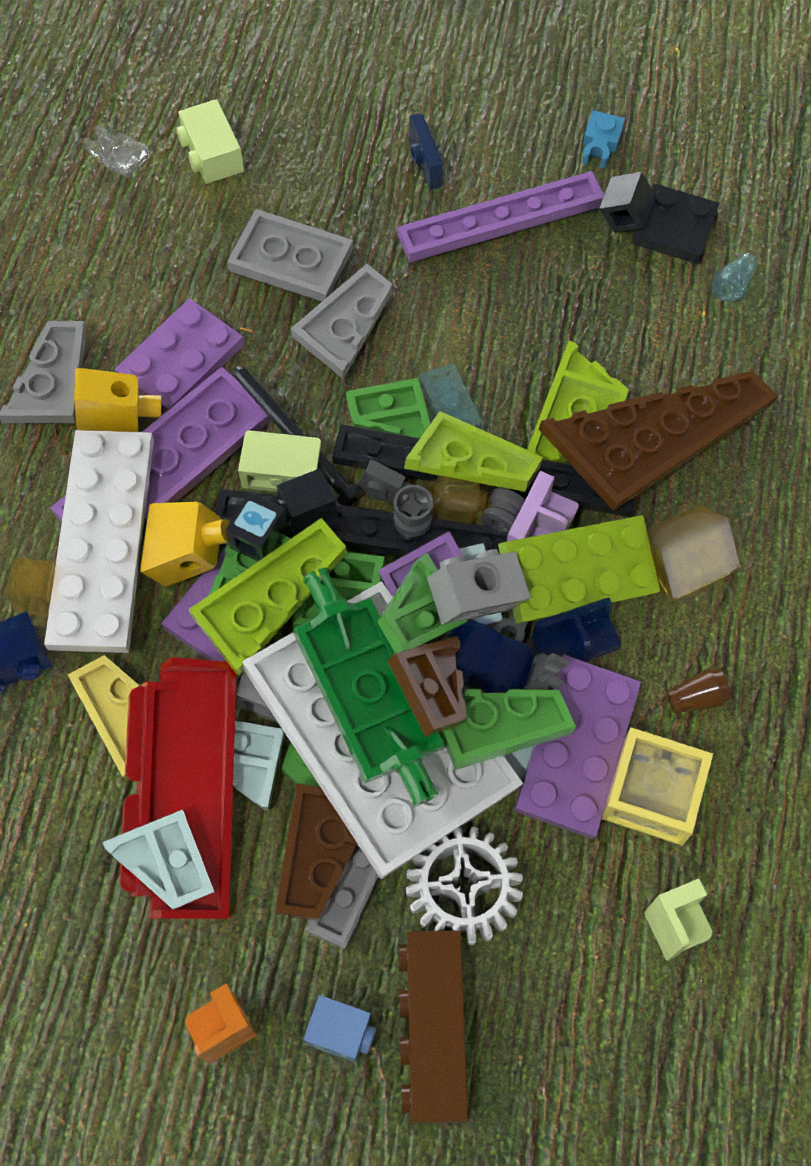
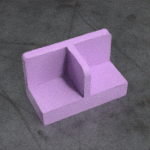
(543, 511)

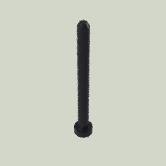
(347, 494)

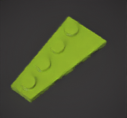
(260, 600)

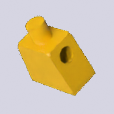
(111, 401)
(181, 541)

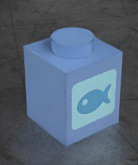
(339, 1029)

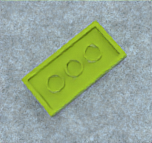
(584, 567)

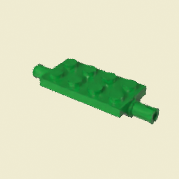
(363, 695)

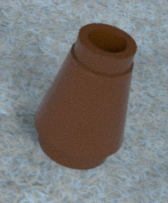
(700, 692)

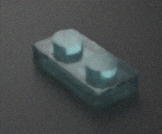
(449, 395)

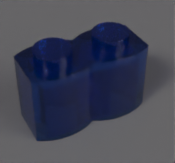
(491, 659)

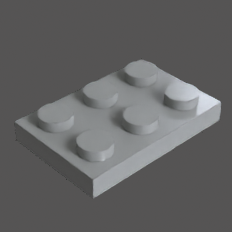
(290, 255)

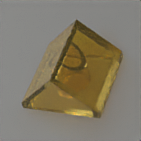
(692, 550)

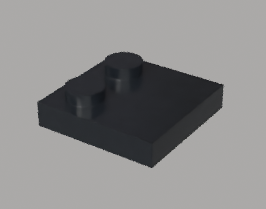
(677, 224)

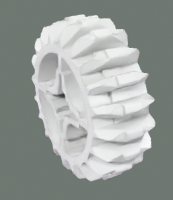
(483, 882)

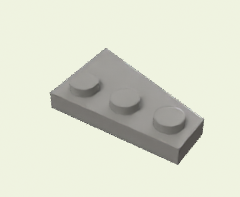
(344, 319)

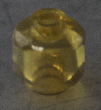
(457, 499)

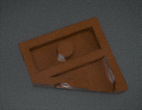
(432, 684)

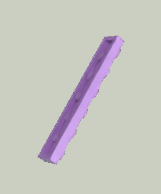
(500, 216)

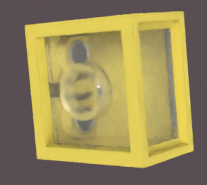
(657, 786)

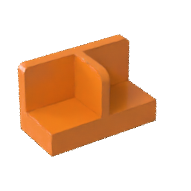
(219, 1025)

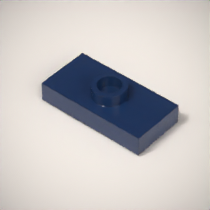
(424, 151)

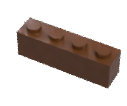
(435, 1028)

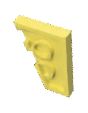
(105, 696)

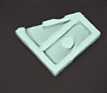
(256, 761)

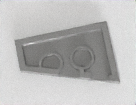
(48, 382)

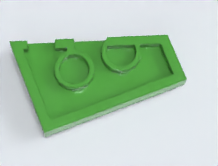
(506, 724)

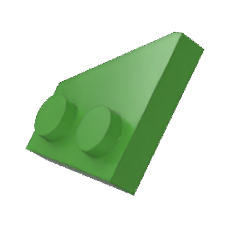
(390, 408)

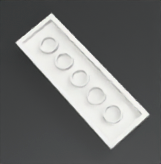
(100, 542)

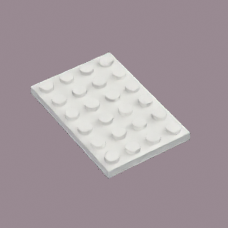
(380, 811)

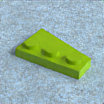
(472, 454)

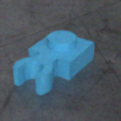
(602, 136)

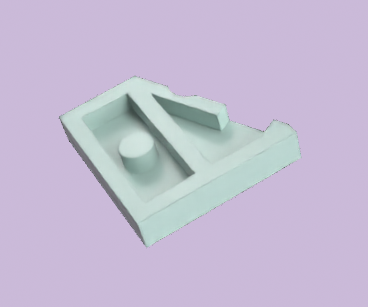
(164, 859)

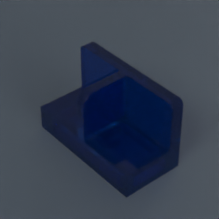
(578, 633)

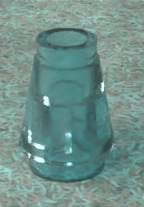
(734, 278)

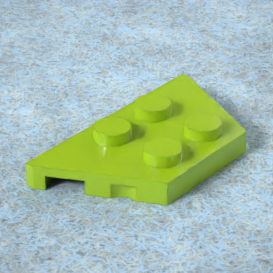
(575, 388)

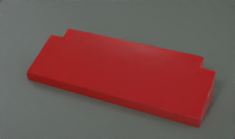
(184, 761)

